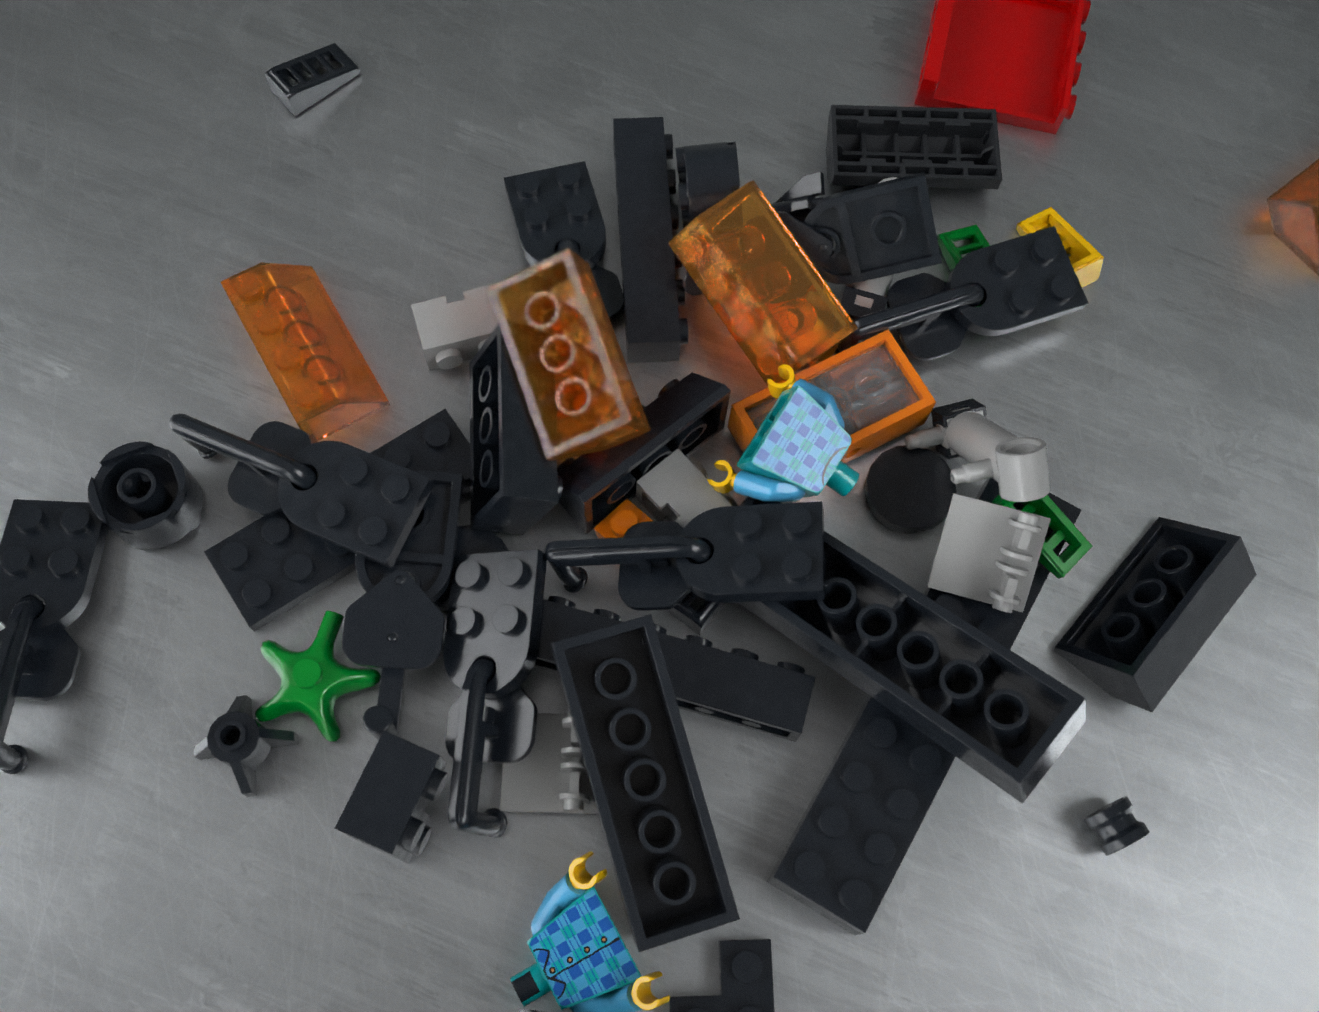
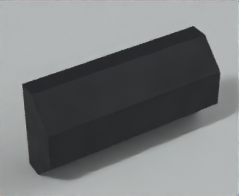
(889, 141)

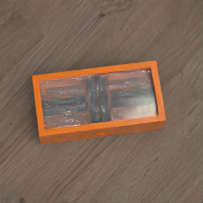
(873, 390)

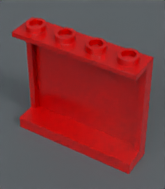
(1005, 59)

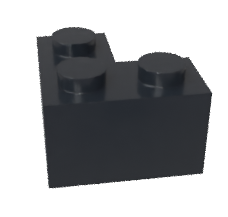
(392, 797)

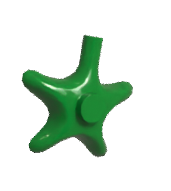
(313, 679)

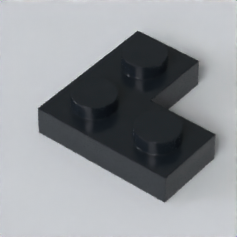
(744, 980)

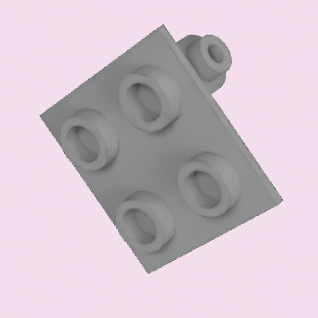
(988, 553)
(551, 774)

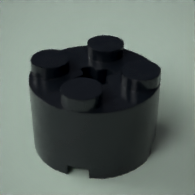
(705, 176)
(145, 495)

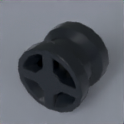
(1116, 825)

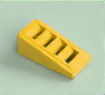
(1084, 257)

